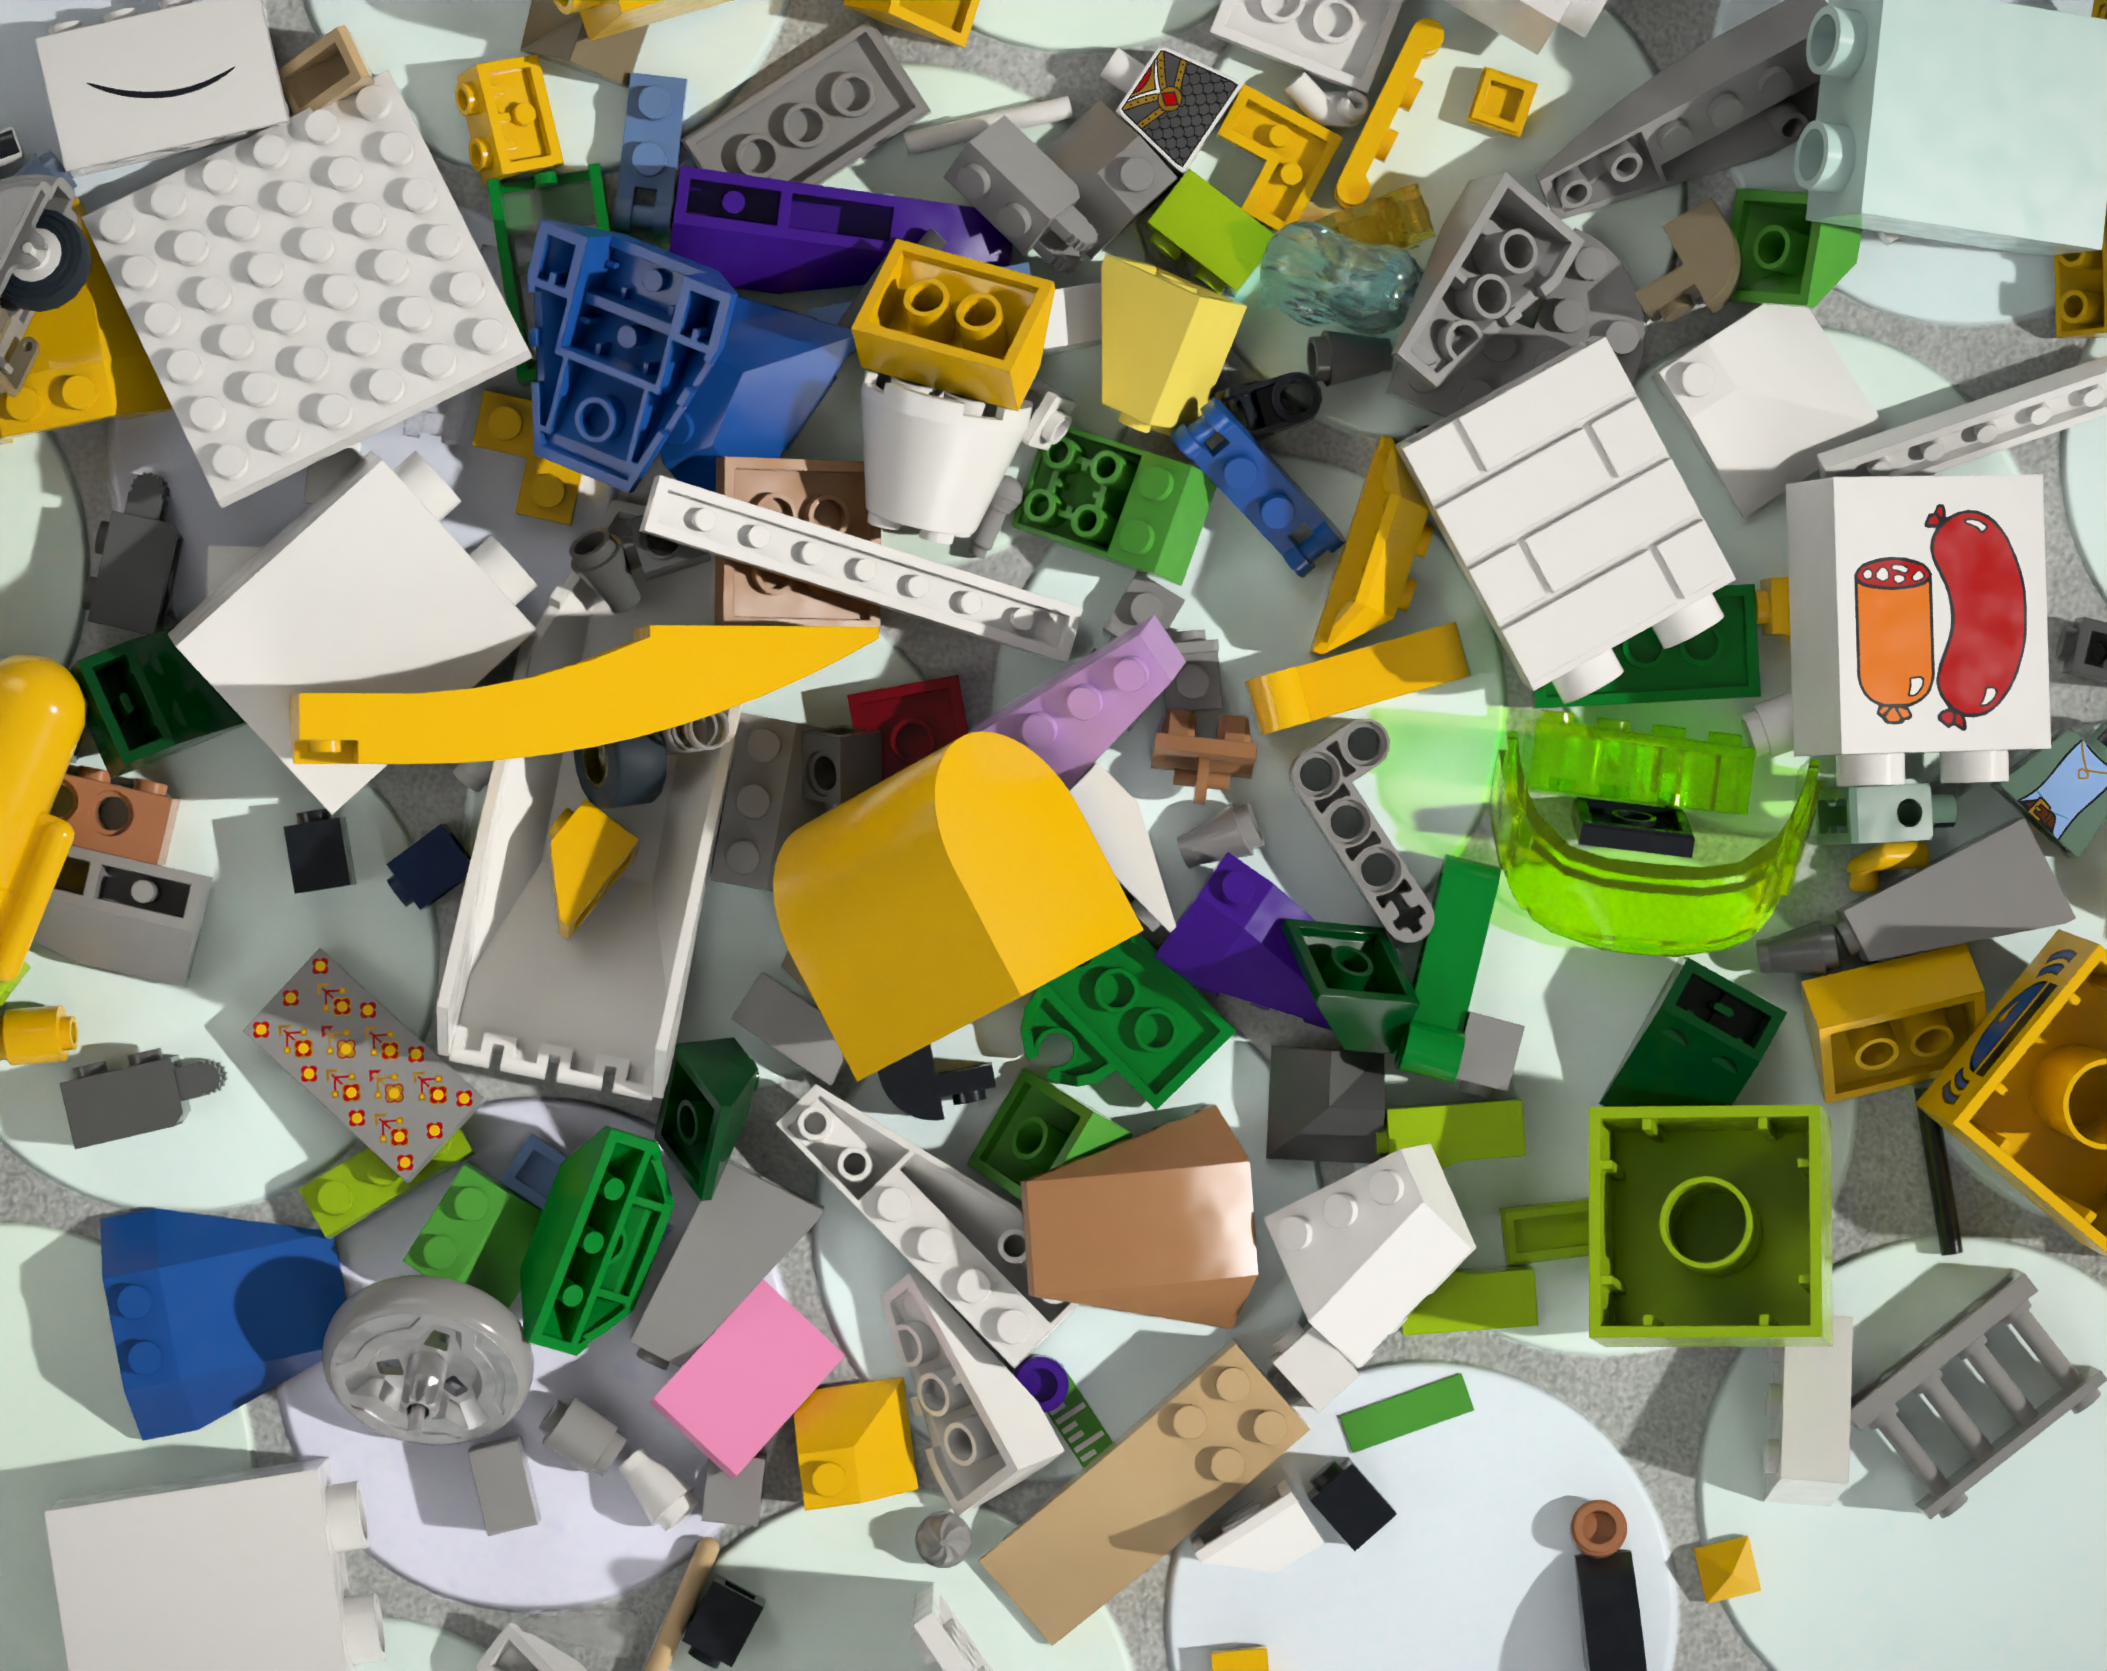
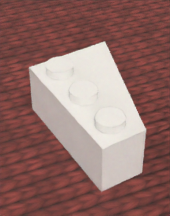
(1809, 1421)

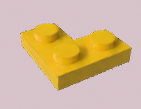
(1293, 153)
(546, 487)

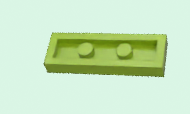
(368, 1185)

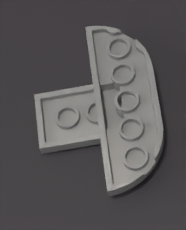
(1590, 301)

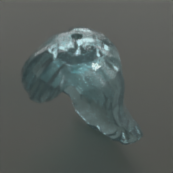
(1333, 279)

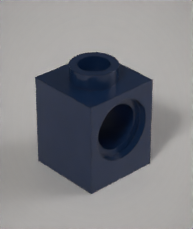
(429, 868)

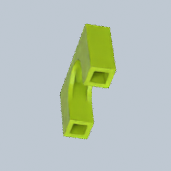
(1457, 1134)

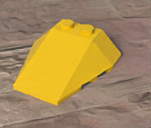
(86, 362)

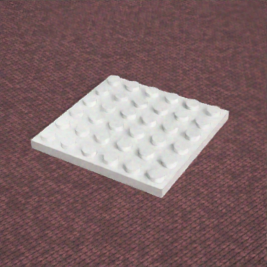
(306, 289)

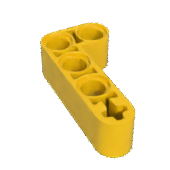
(1357, 678)

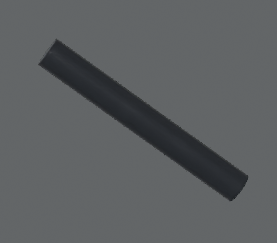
(1939, 1181)

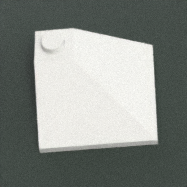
(1766, 402)

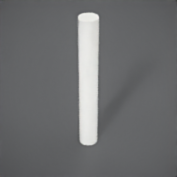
(967, 129)

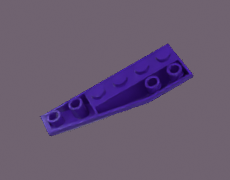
(810, 235)

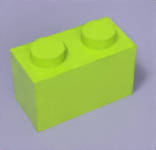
(1209, 234)

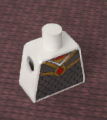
(1171, 102)

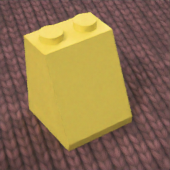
(1161, 343)

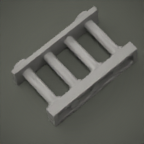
(1921, 1372)

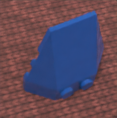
(617, 347)
(213, 1311)

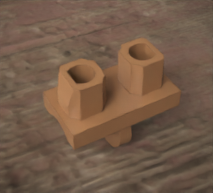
(1200, 760)

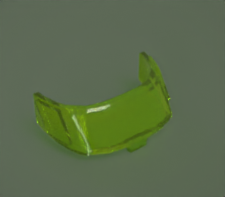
(1634, 903)

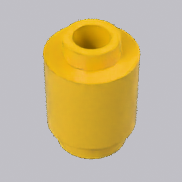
(37, 1035)

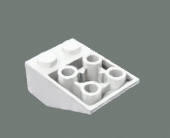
(1124, 840)

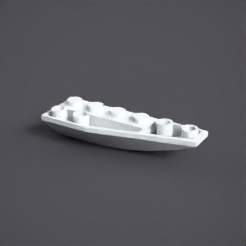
(935, 1216)

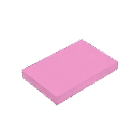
(747, 1379)

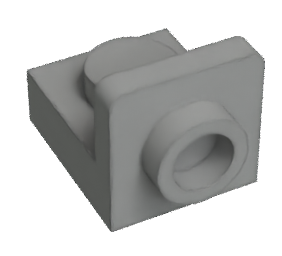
(1141, 601)
(1198, 681)

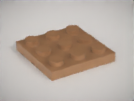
(810, 490)

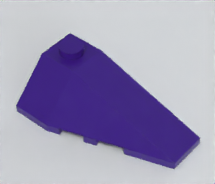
(1236, 945)

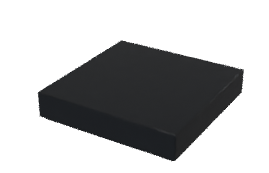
(1632, 827)

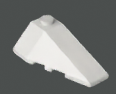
(977, 1413)

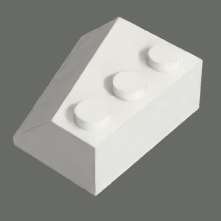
(1372, 1248)

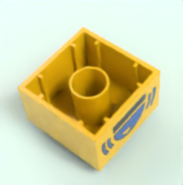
(2035, 1087)

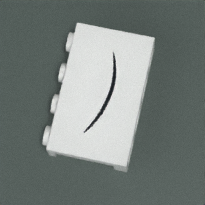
(160, 82)

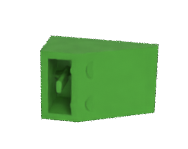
(1117, 504)

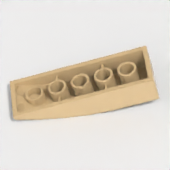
(1145, 1493)

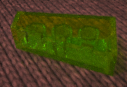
(1637, 765)

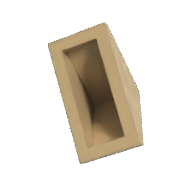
(325, 72)

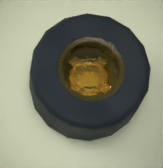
(623, 771)

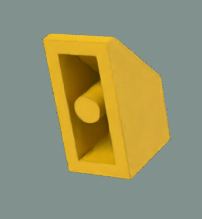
(585, 862)

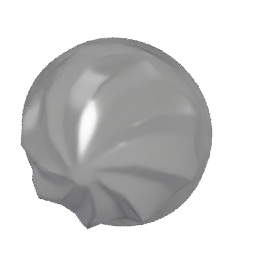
(943, 1539)

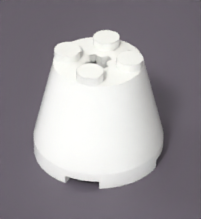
(933, 456)

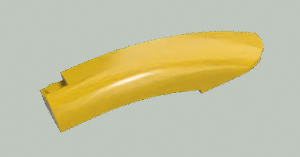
(621, 694)

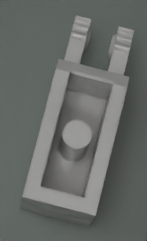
(1023, 195)

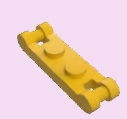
(1398, 92)

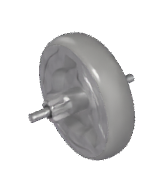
(436, 1333)

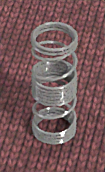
(696, 734)

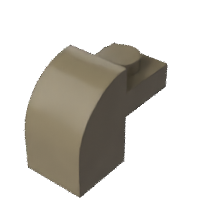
(1709, 267)

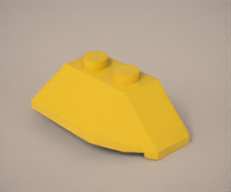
(1377, 553)

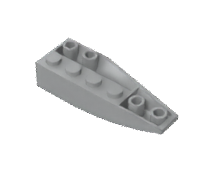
(1698, 116)

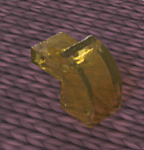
(1392, 219)

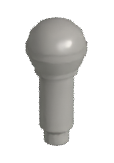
(1005, 500)

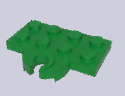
(1705, 667)
(1125, 1018)

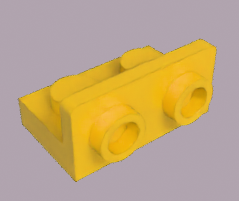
(508, 118)

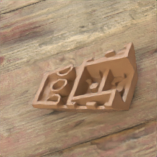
(1148, 1225)

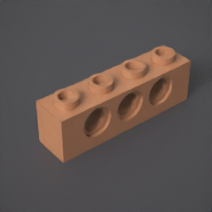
(149, 822)

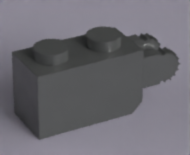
(136, 562)
(135, 1098)

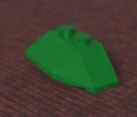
(594, 1240)

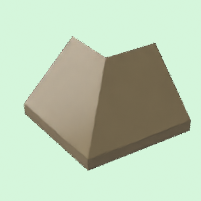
(566, 43)

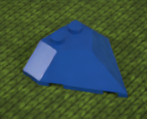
(757, 390)

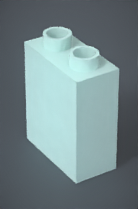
(1959, 123)

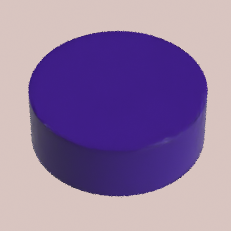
(1044, 1380)

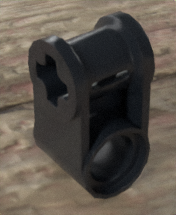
(1263, 405)

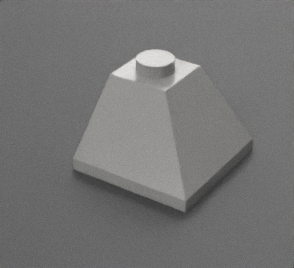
(1113, 171)

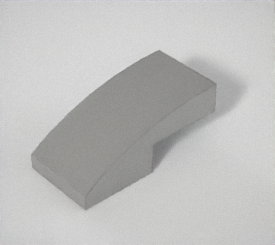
(790, 1027)

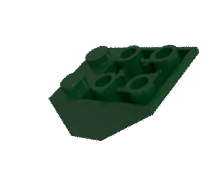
(148, 703)
(1695, 1043)

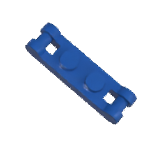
(1258, 486)

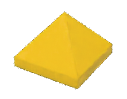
(1727, 1569)

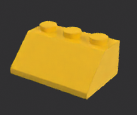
(955, 324)
(1891, 1020)

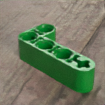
(1449, 968)

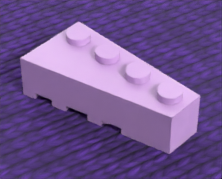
(1091, 702)

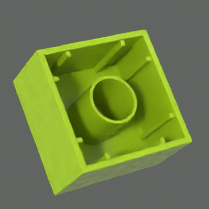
(1710, 1226)

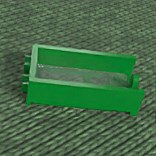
(516, 215)

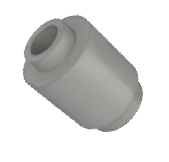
(582, 1436)

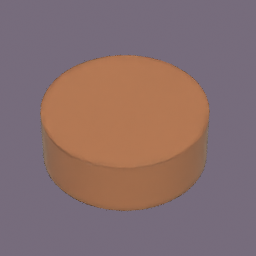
(1598, 1528)

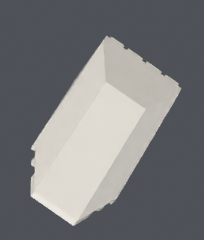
(621, 980)

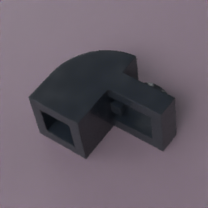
(918, 1088)

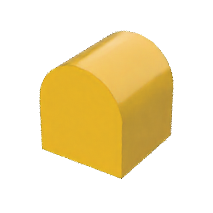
(944, 897)

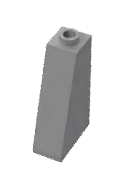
(1964, 896)
(721, 1261)

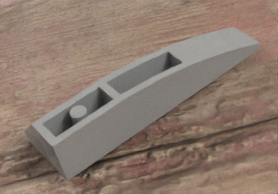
(126, 915)

